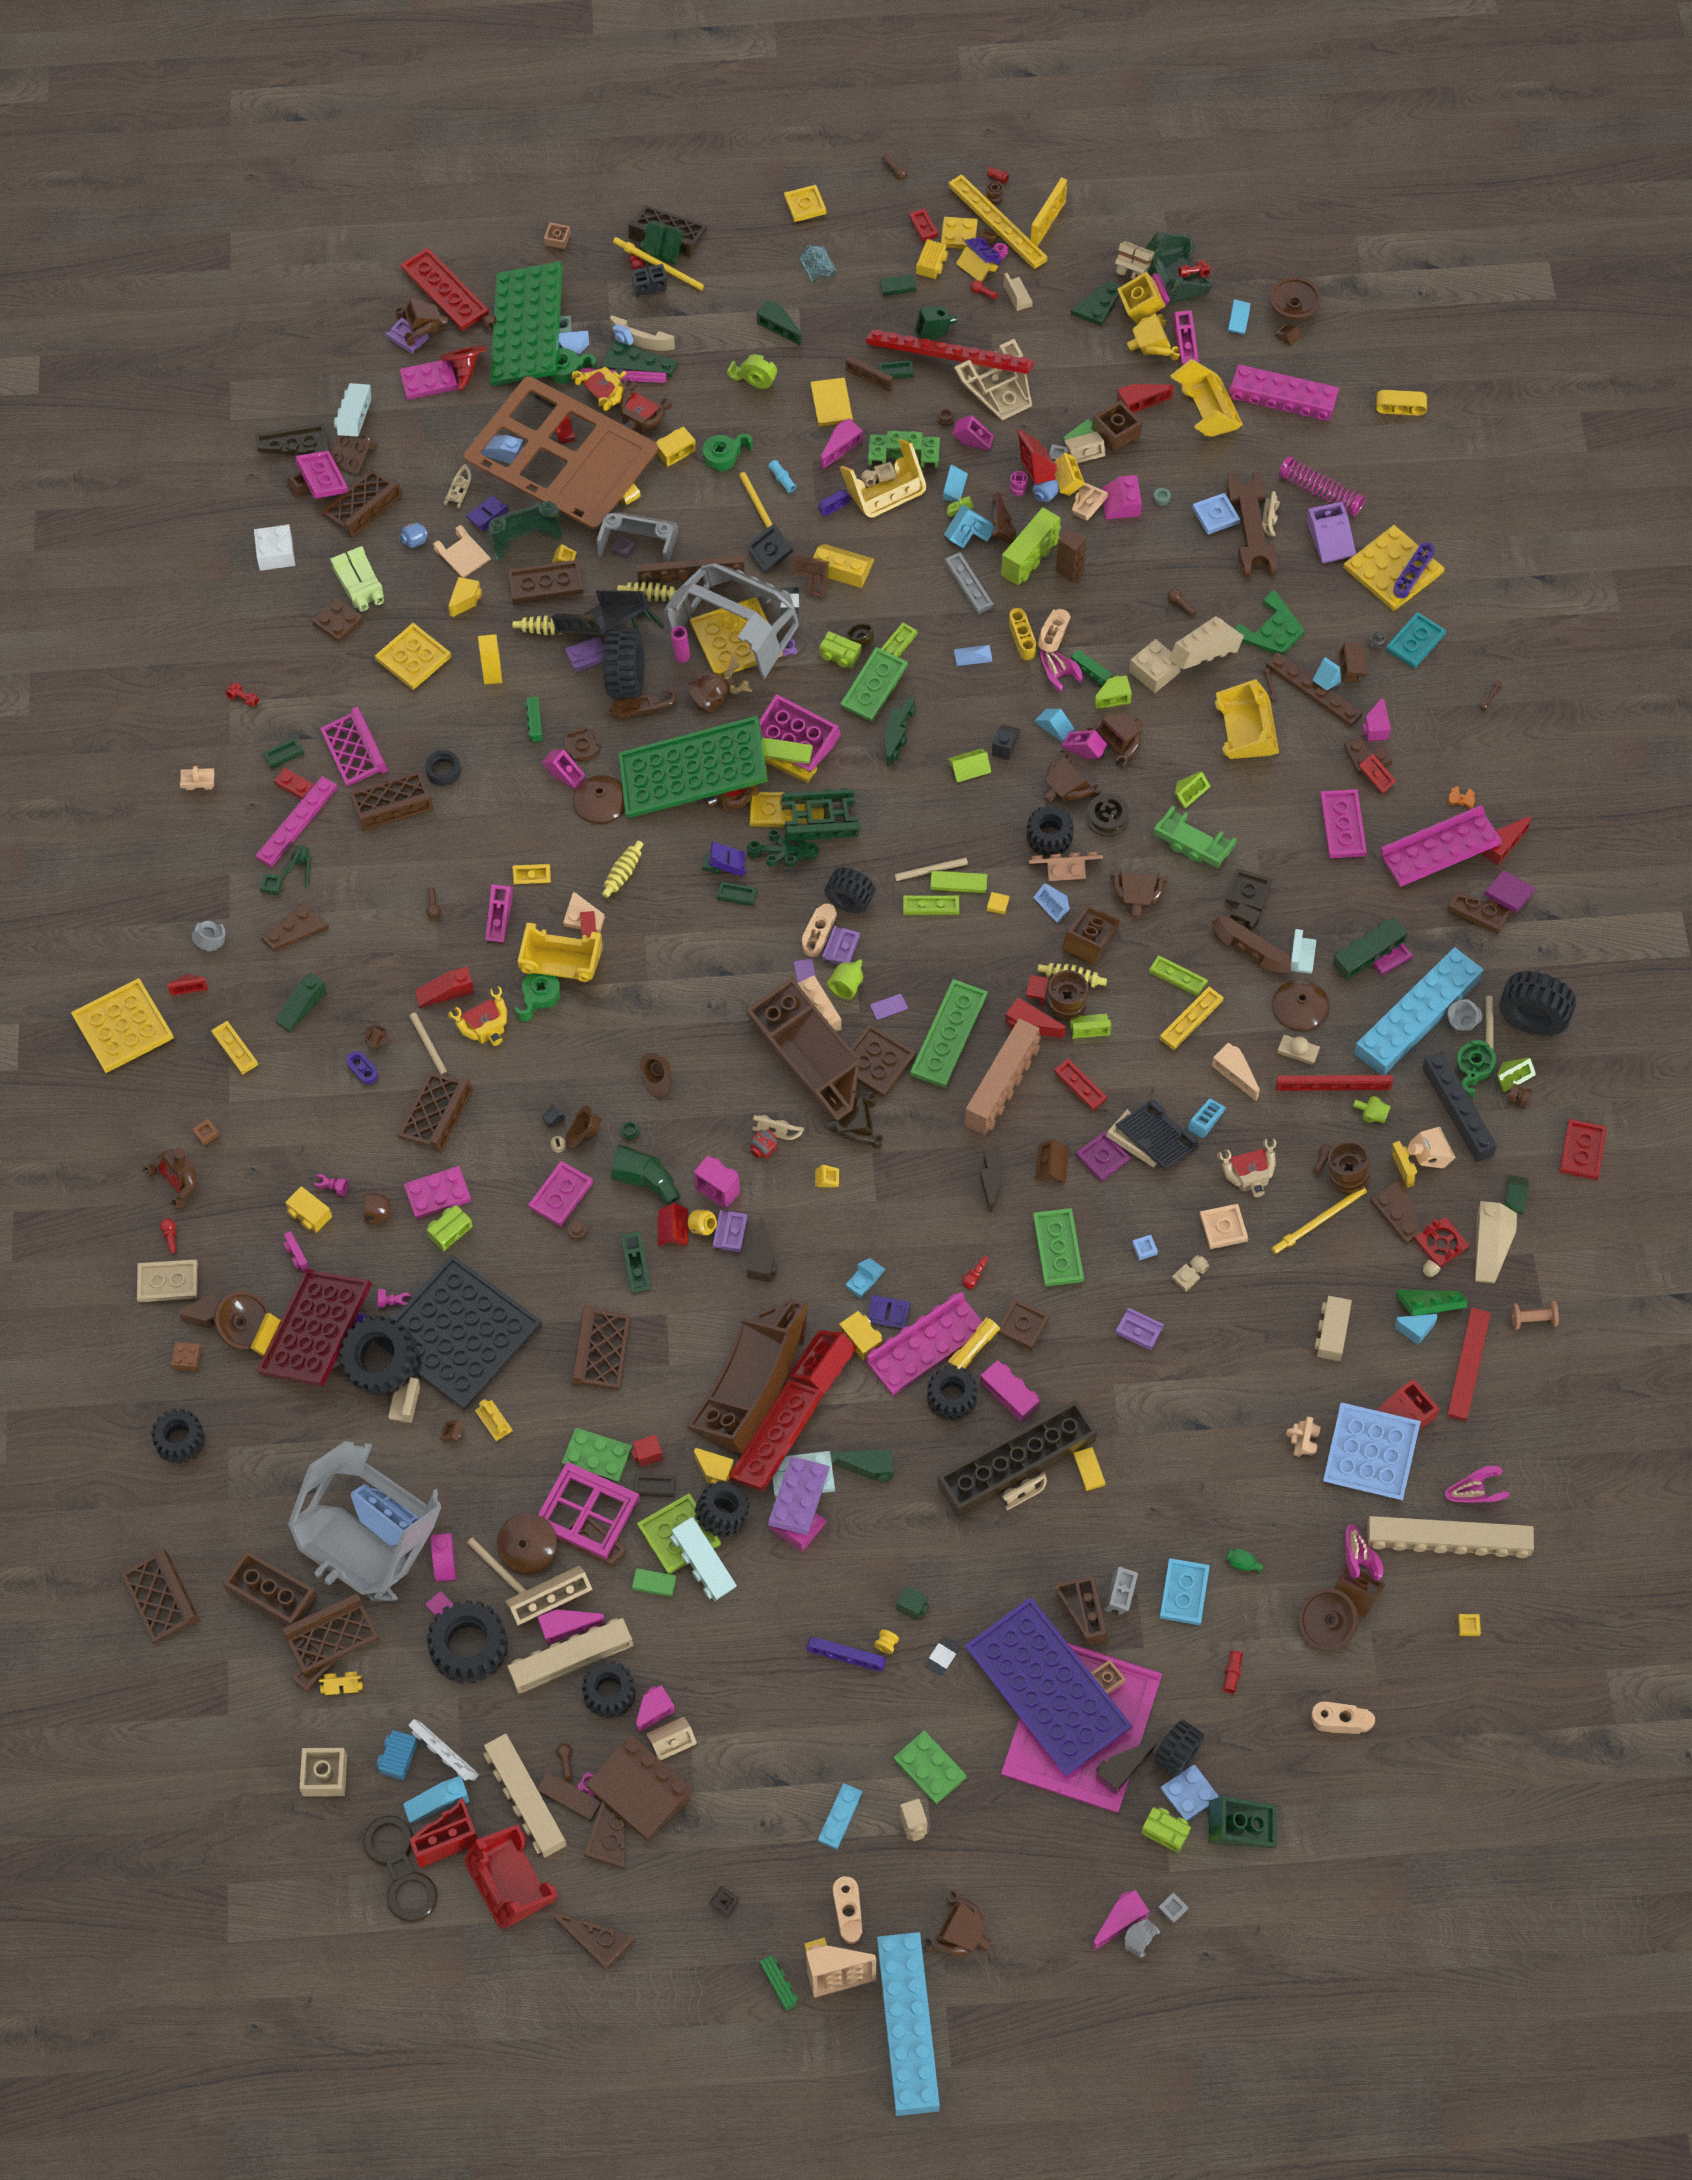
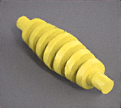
(650, 591)
(538, 625)
(622, 869)
(1094, 980)

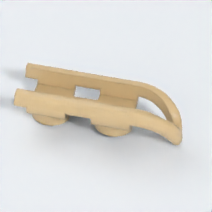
(457, 483)
(1270, 508)
(781, 1127)
(1028, 1487)

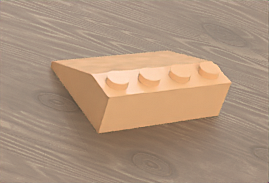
(838, 1969)

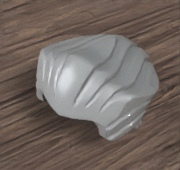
(208, 935)
(1464, 1015)
(1139, 1936)

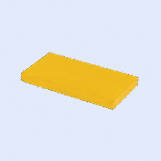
(1049, 212)
(767, 811)

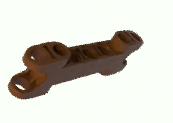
(1255, 549)

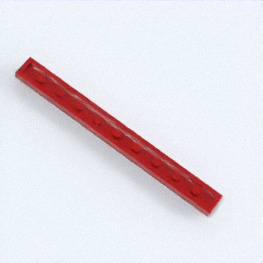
(950, 352)

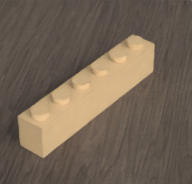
(570, 1655)
(524, 1795)

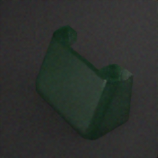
(1170, 253)
(540, 517)

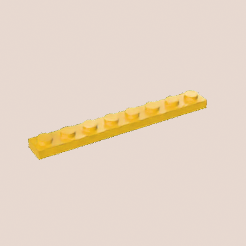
(998, 221)

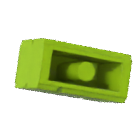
(840, 650)
(449, 1227)
(1166, 1829)

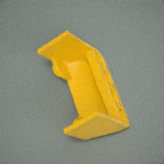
(1210, 397)
(891, 493)

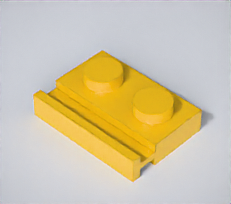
(1401, 1159)

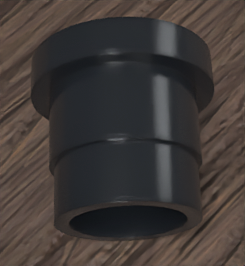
(552, 1116)

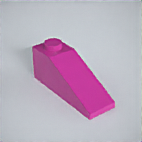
(1185, 335)
(844, 438)
(499, 912)
(563, 1624)
(1126, 1912)

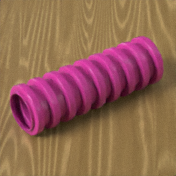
(680, 644)

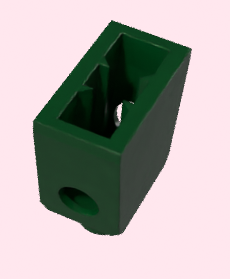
(933, 322)

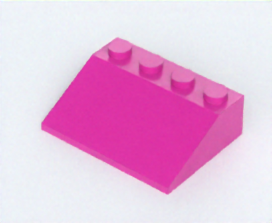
(793, 723)

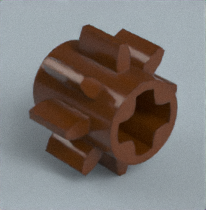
(375, 1036)

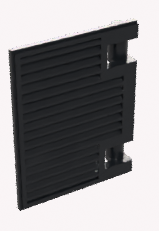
(1157, 1135)

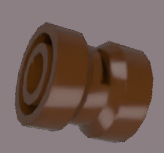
(994, 192)
(1523, 1097)

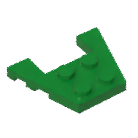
(1278, 632)

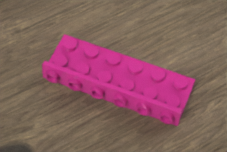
(1283, 392)
(1440, 846)
(924, 1344)

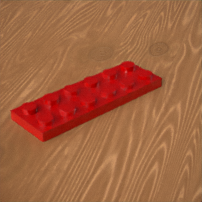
(444, 289)
(776, 1435)

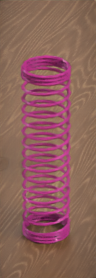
(1284, 472)

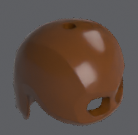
(377, 1207)

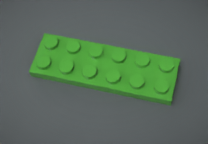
(949, 1033)

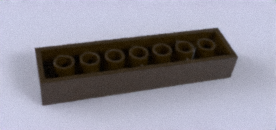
(1017, 1458)

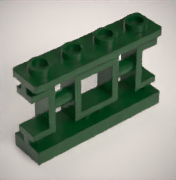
(821, 827)

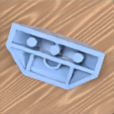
(381, 1514)

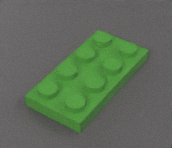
(874, 684)
(1058, 1247)

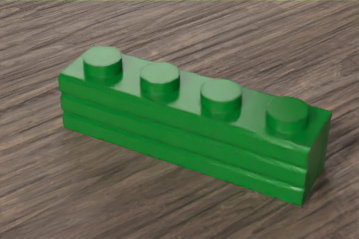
(1091, 667)
(534, 719)
(777, 1981)

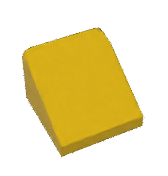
(563, 554)
(826, 1176)

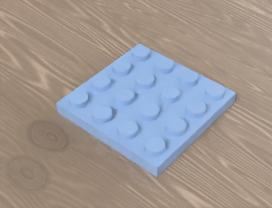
(1371, 1451)

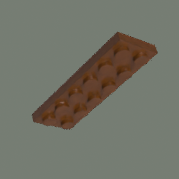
(683, 570)

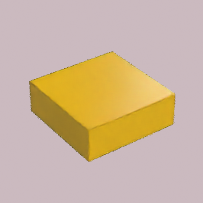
(998, 903)
(1469, 1624)

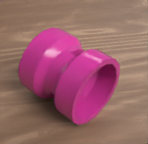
(1018, 483)

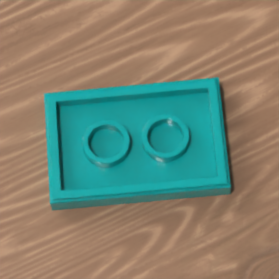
(1415, 640)

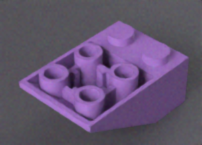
(1331, 532)

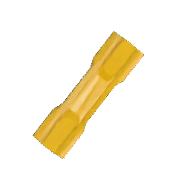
(983, 1334)

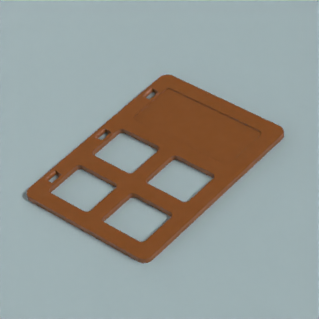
(594, 474)

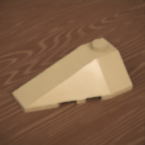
(1493, 1239)

